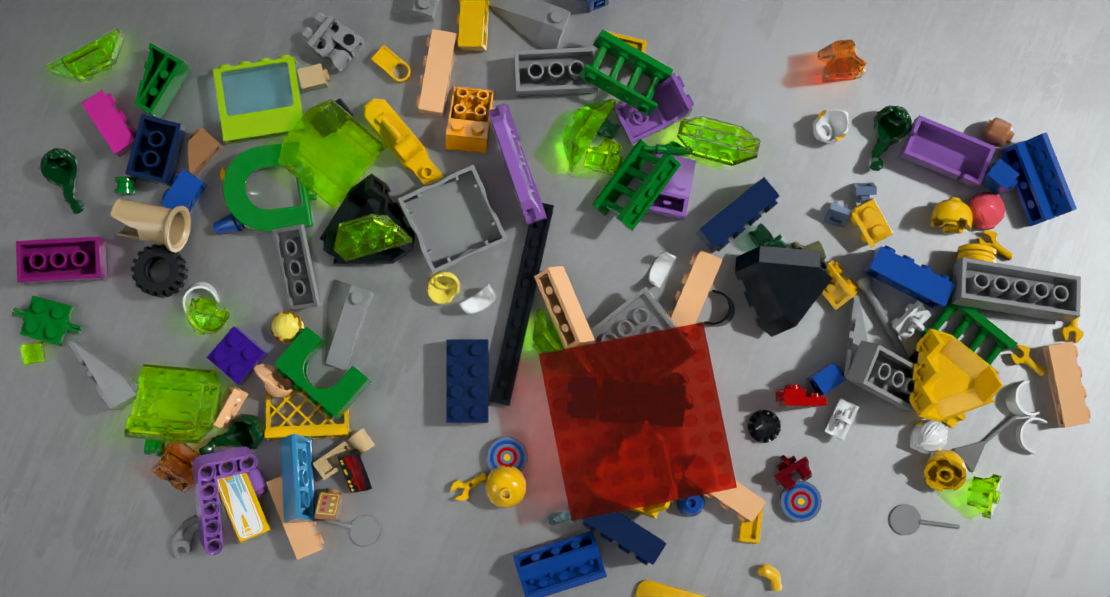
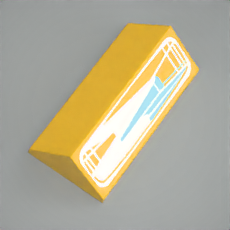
(242, 507)

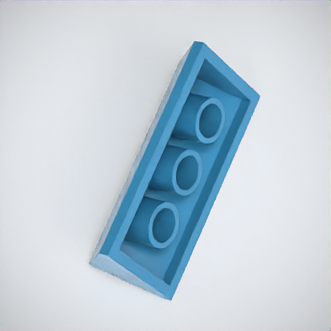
(297, 479)

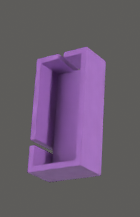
(947, 151)

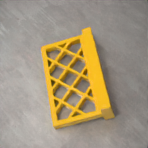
(312, 431)

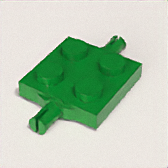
(47, 320)

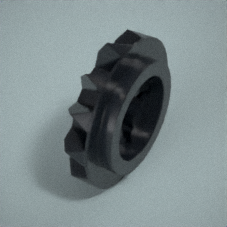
(760, 435)

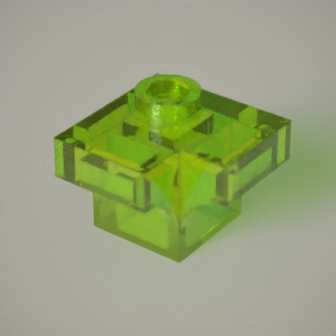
(604, 157)
(985, 494)

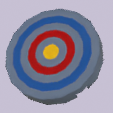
(507, 453)
(801, 502)

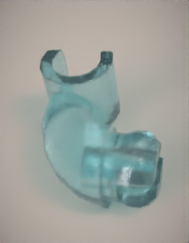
(558, 517)

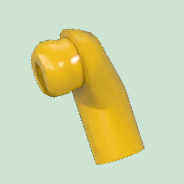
(772, 574)

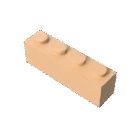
(437, 73)
(695, 288)
(564, 307)
(1066, 384)
(740, 500)
(300, 534)

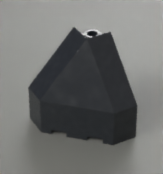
(363, 199)
(781, 284)

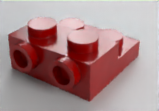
(794, 396)

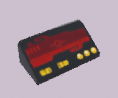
(354, 471)

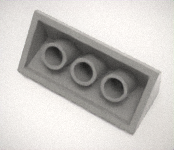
(296, 267)

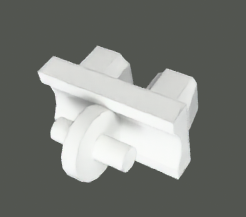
(911, 320)
(841, 419)

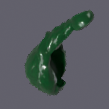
(890, 126)
(62, 170)
(243, 431)

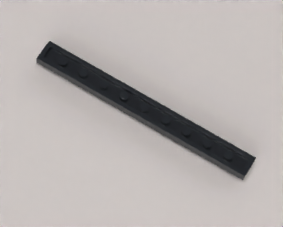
(520, 309)

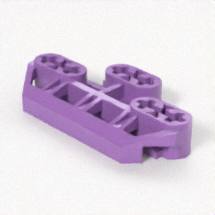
(517, 164)

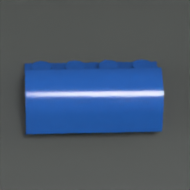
(1040, 179)
(560, 566)

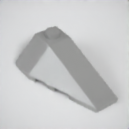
(345, 316)

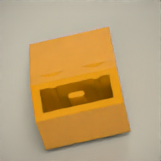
(469, 119)

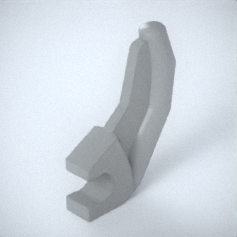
(184, 535)

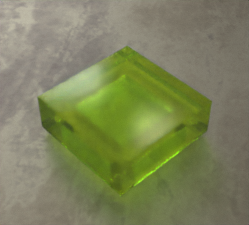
(33, 353)

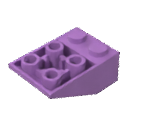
(675, 195)

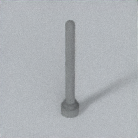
(865, 285)

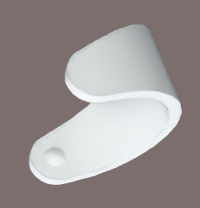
(660, 268)
(203, 285)
(479, 301)
(1012, 401)
(1019, 433)

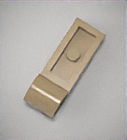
(329, 463)

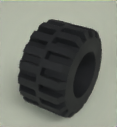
(143, 266)

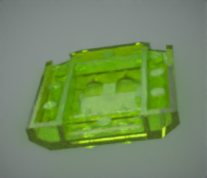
(329, 151)
(174, 404)

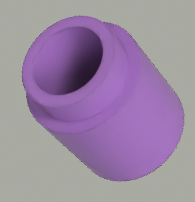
(258, 482)

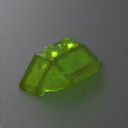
(90, 59)
(584, 130)
(718, 140)
(368, 236)
(545, 335)

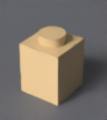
(313, 77)

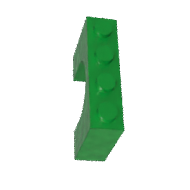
(294, 364)

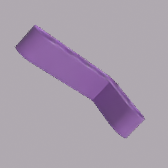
(211, 494)

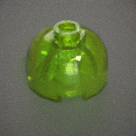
(206, 316)

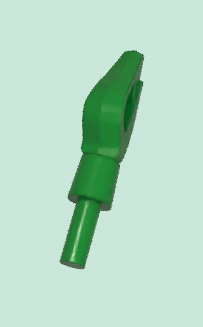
(673, 148)

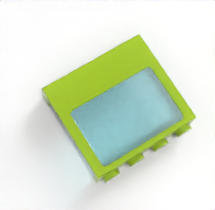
(258, 99)

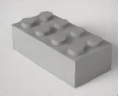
(553, 71)
(883, 374)

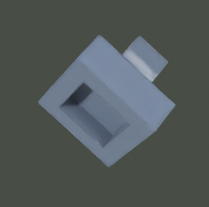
(864, 190)
(837, 214)

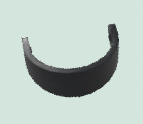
(730, 314)

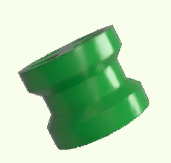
(125, 185)
(154, 446)

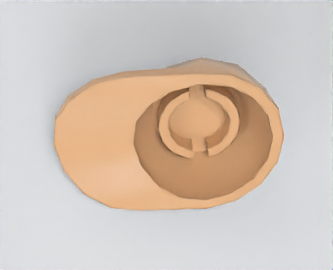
(273, 381)

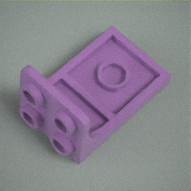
(671, 108)

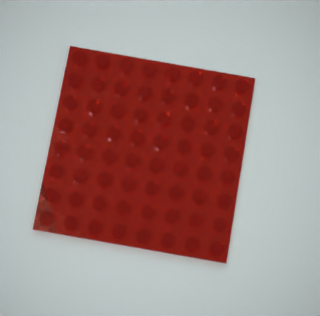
(637, 421)

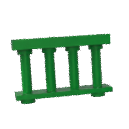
(632, 57)
(647, 192)
(986, 330)

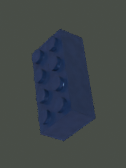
(737, 214)
(467, 381)
(628, 535)

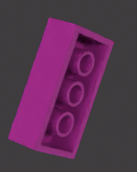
(61, 260)

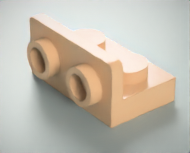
(229, 406)

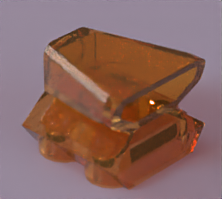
(841, 62)
(177, 465)

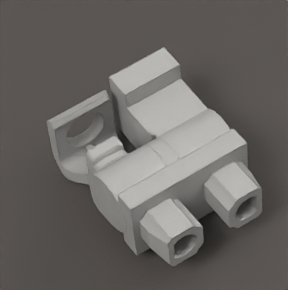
(328, 35)

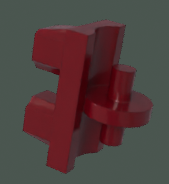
(784, 477)

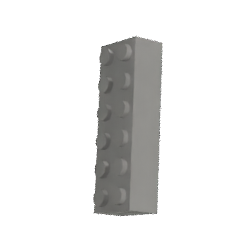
(1016, 290)

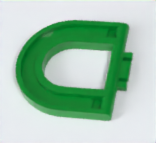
(247, 213)

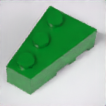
(160, 81)

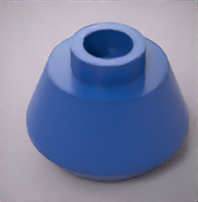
(685, 508)

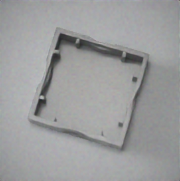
(452, 218)

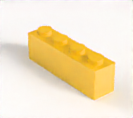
(472, 25)

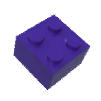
(237, 355)

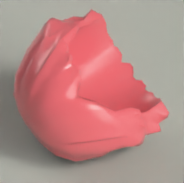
(987, 210)

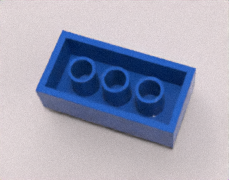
(909, 277)

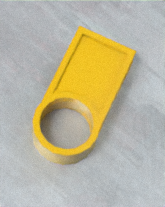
(389, 61)

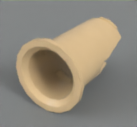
(153, 223)

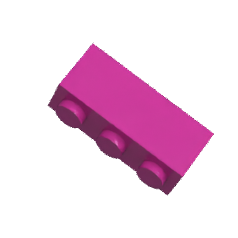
(110, 122)

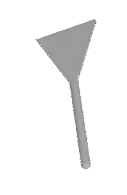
(972, 452)

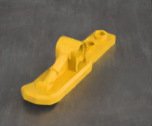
(400, 140)

